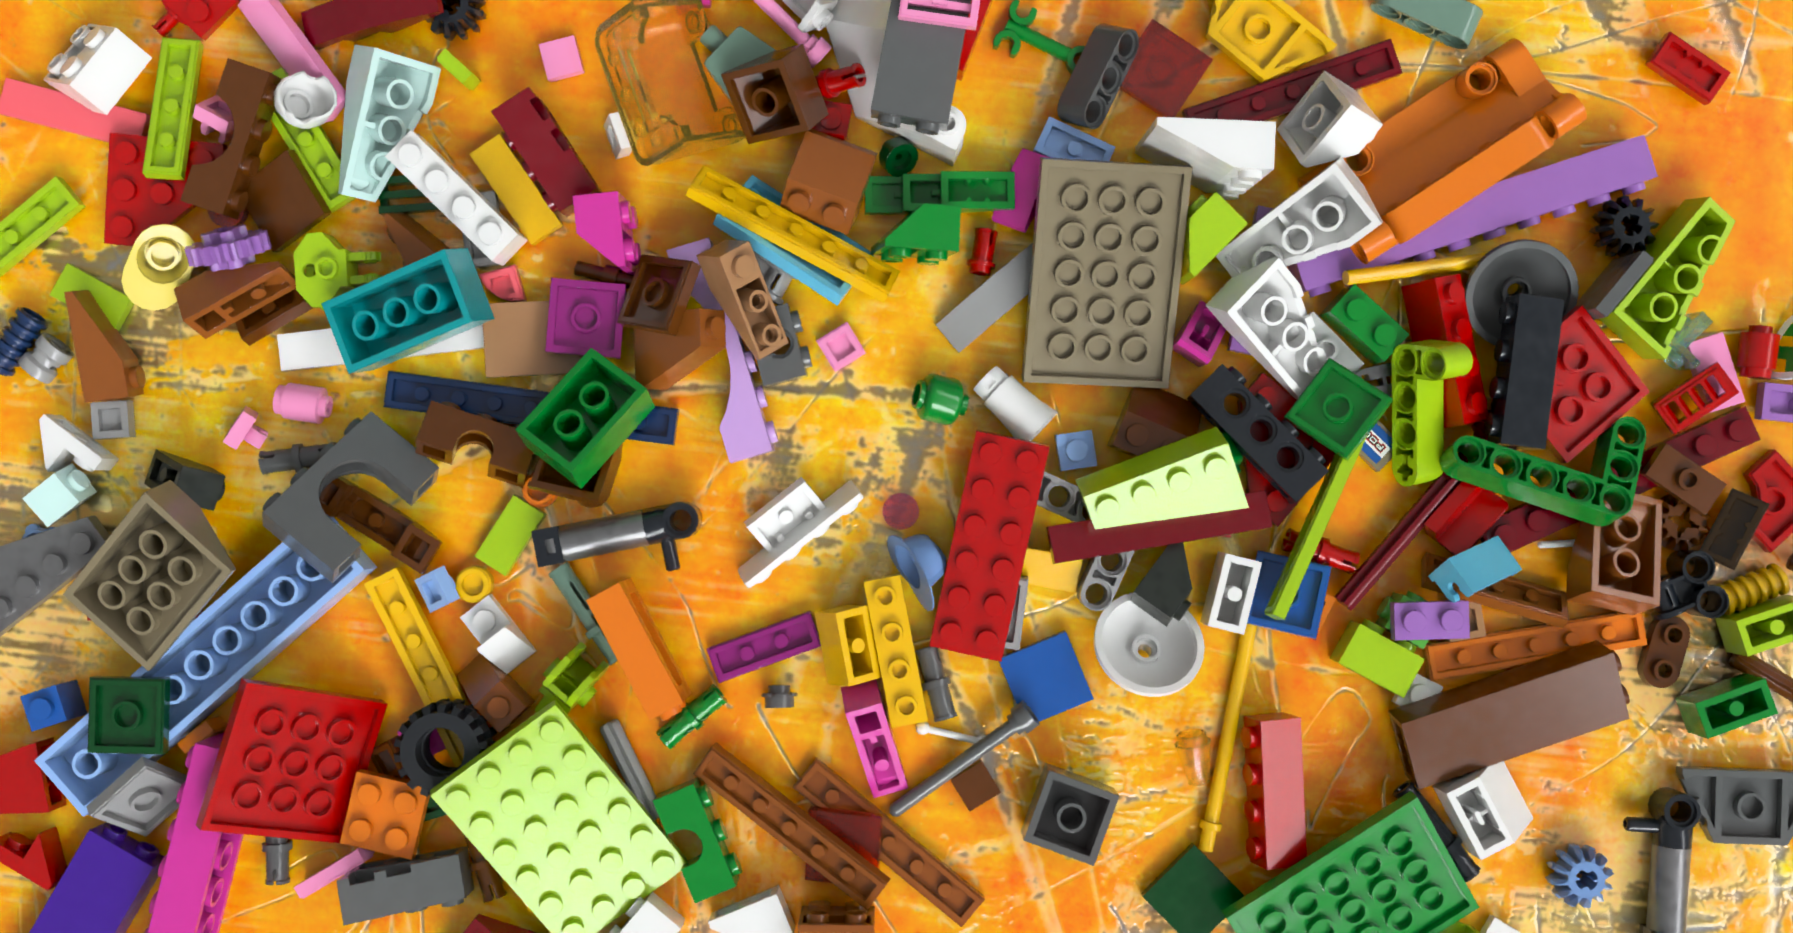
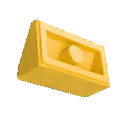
(1044, 573)

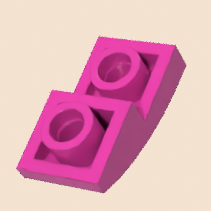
(1026, 184)

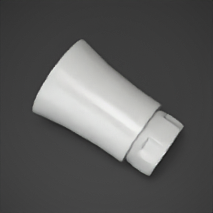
(1014, 405)

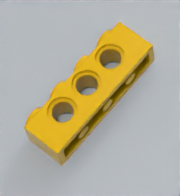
(895, 650)

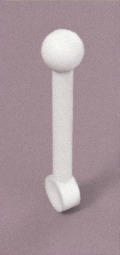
(924, 728)

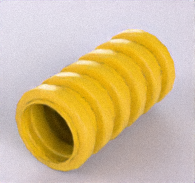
(1755, 587)

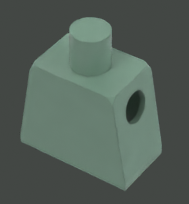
(730, 51)

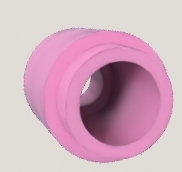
(302, 403)

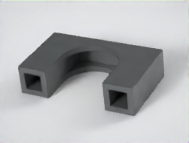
(366, 449)

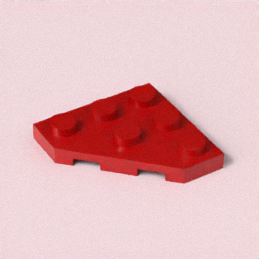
(139, 201)
(1589, 386)
(1281, 403)

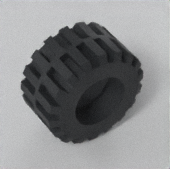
(416, 734)

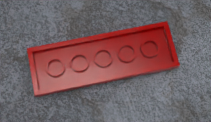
(989, 545)

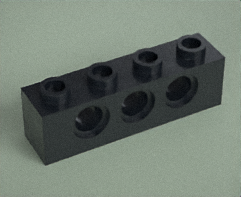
(1308, 462)

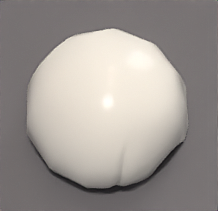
(305, 100)

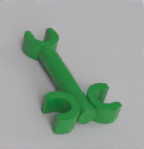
(1018, 29)

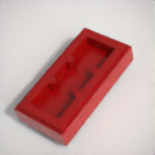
(1687, 68)

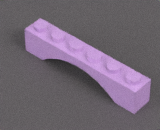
(744, 423)

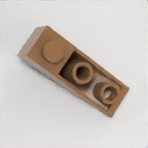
(743, 295)

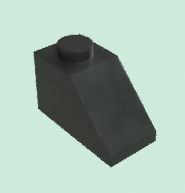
(198, 481)
(1166, 586)

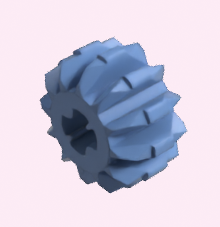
(1592, 880)

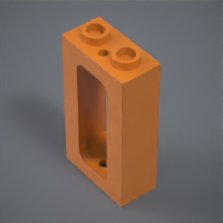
(640, 650)

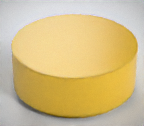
(474, 584)

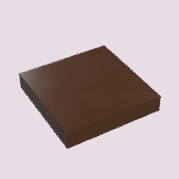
(285, 200)
(659, 294)

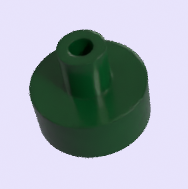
(898, 156)

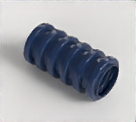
(19, 338)

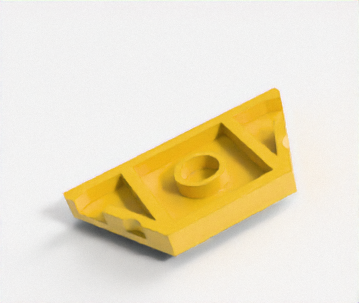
(1265, 36)

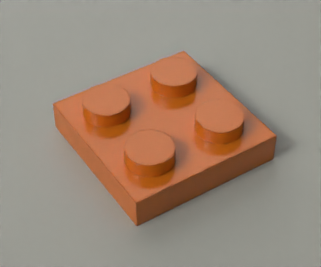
(384, 815)

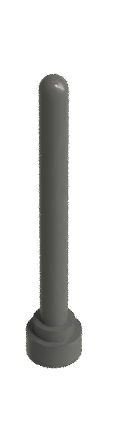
(1020, 720)

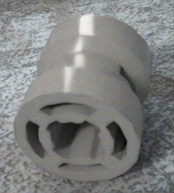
(47, 356)

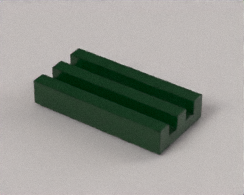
(387, 195)

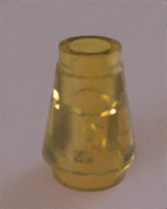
(1194, 754)

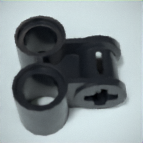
(1683, 591)

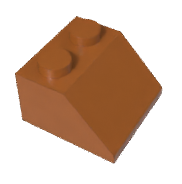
(828, 181)

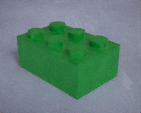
(585, 417)

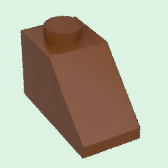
(494, 693)

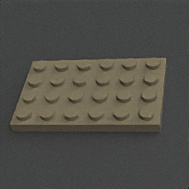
(1105, 272)

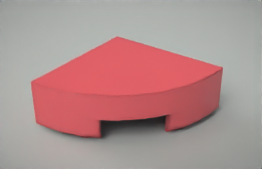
(505, 283)

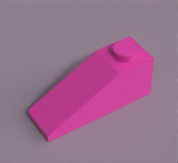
(874, 738)

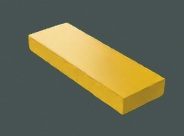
(516, 189)

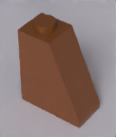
(666, 359)

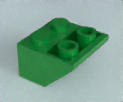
(925, 233)

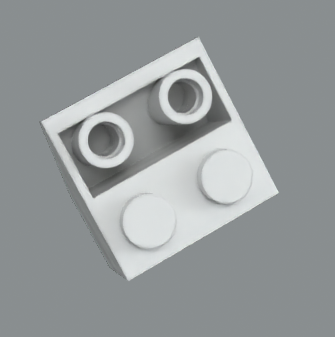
(97, 67)
(1485, 809)

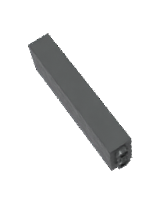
(917, 72)

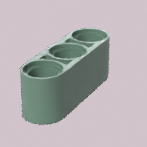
(1442, 20)

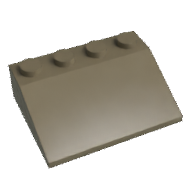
(153, 574)

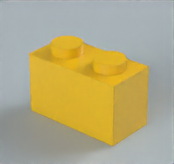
(847, 645)

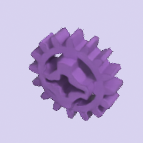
(228, 247)

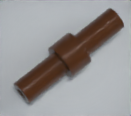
(605, 274)

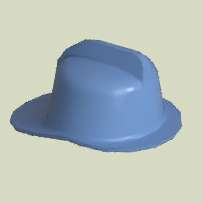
(919, 563)

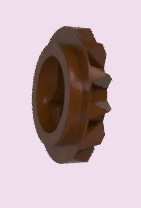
(1685, 537)

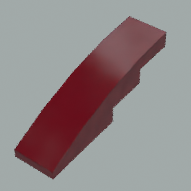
(362, 18)

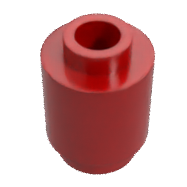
(1757, 352)

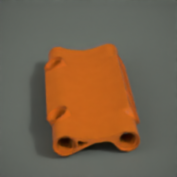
(1458, 144)

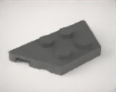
(1742, 803)

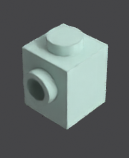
(60, 494)

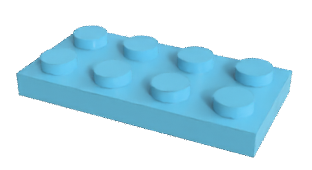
(807, 273)

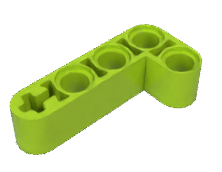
(1419, 405)

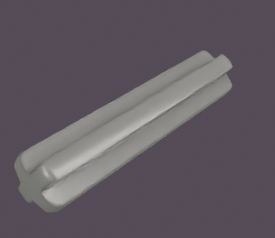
(629, 764)

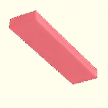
(63, 113)

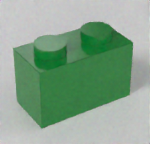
(1364, 324)
(1726, 705)

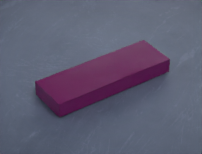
(764, 646)

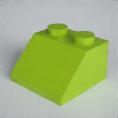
(1208, 230)

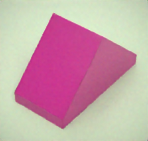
(1199, 336)

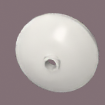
(1173, 650)

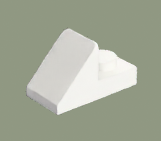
(67, 443)
(498, 634)

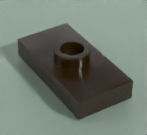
(1734, 528)

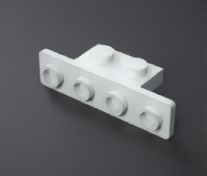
(792, 522)

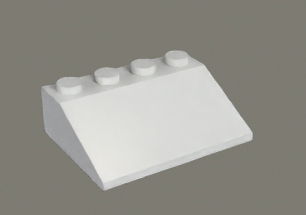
(1223, 153)

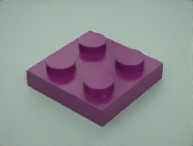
(585, 317)

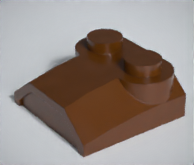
(593, 493)

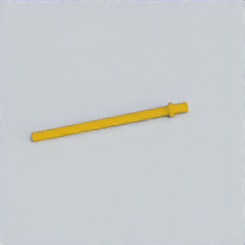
(1210, 824)

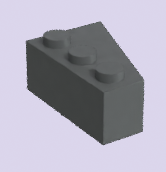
(405, 885)

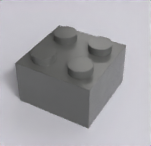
(1069, 814)

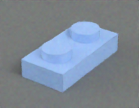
(1067, 142)

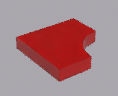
(1772, 482)

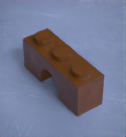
(449, 428)

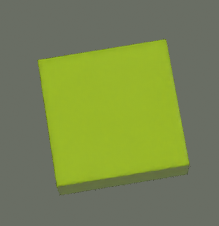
(458, 70)

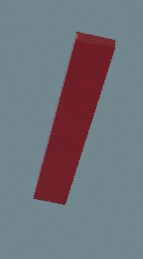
(1281, 94)
(1082, 541)

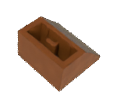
(824, 918)

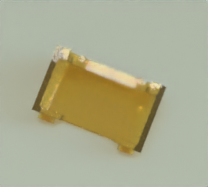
(661, 81)

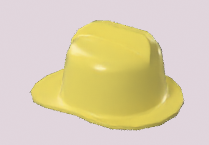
(157, 266)

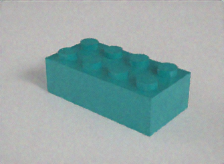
(408, 310)

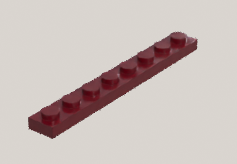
(1700, 444)

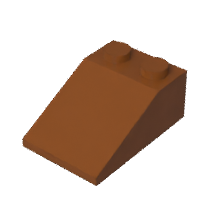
(1620, 562)

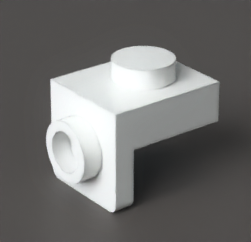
(813, 13)

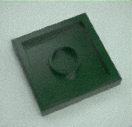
(129, 715)
(1192, 893)

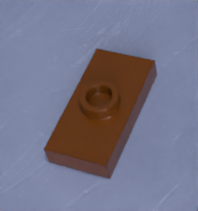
(1683, 478)

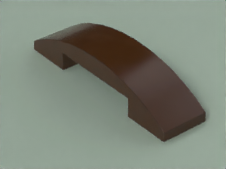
(381, 523)

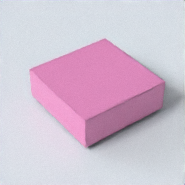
(561, 58)
(841, 347)

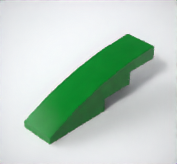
(969, 189)

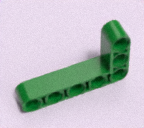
(1555, 478)

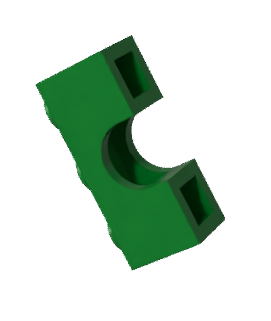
(689, 809)

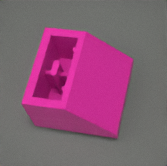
(607, 225)

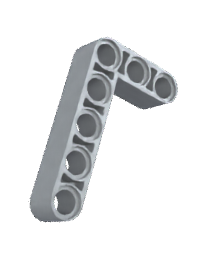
(1094, 570)

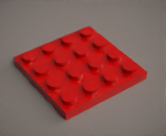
(289, 761)

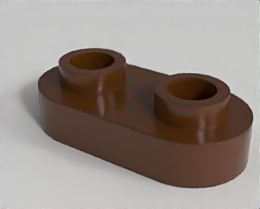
(1663, 651)

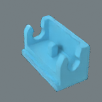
(1475, 569)

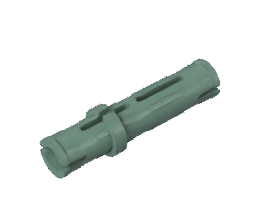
(576, 597)

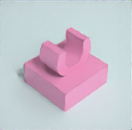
(215, 115)
(245, 429)

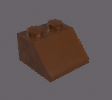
(775, 94)
(1153, 421)

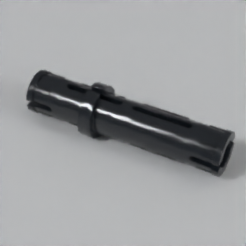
(1452, 842)

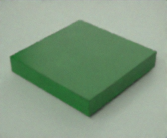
(1338, 409)

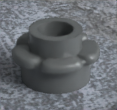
(779, 697)

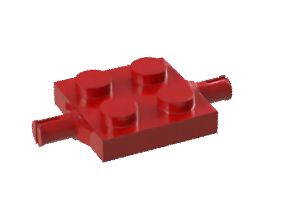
(200, 15)

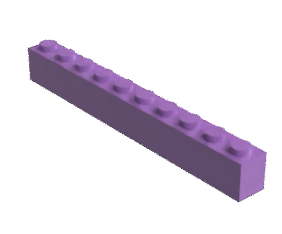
(1506, 203)

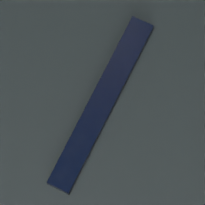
(503, 403)

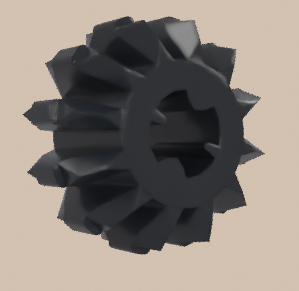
(460, 21)
(1635, 223)

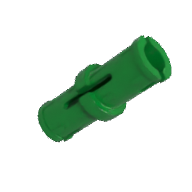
(691, 716)

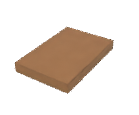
(518, 342)

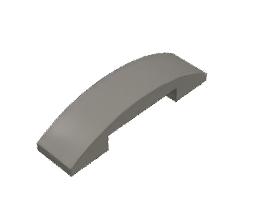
(988, 302)

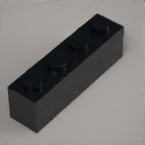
(1524, 371)

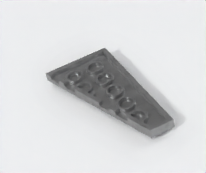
(43, 565)

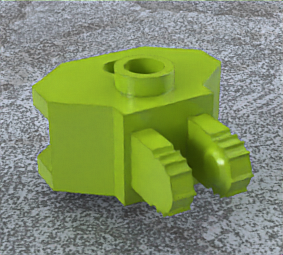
(334, 268)
(570, 680)

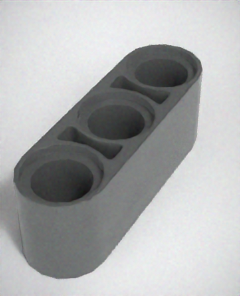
(1098, 75)

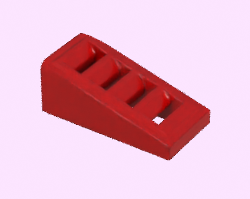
(1669, 418)

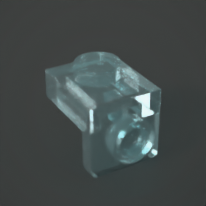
(1680, 356)

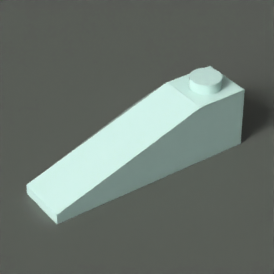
(382, 105)

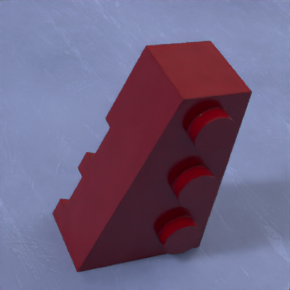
(545, 149)

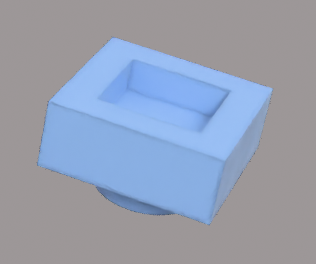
(1075, 450)
(437, 588)

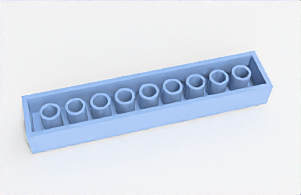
(210, 658)

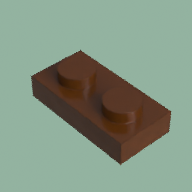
(272, 317)

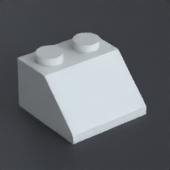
(1328, 123)

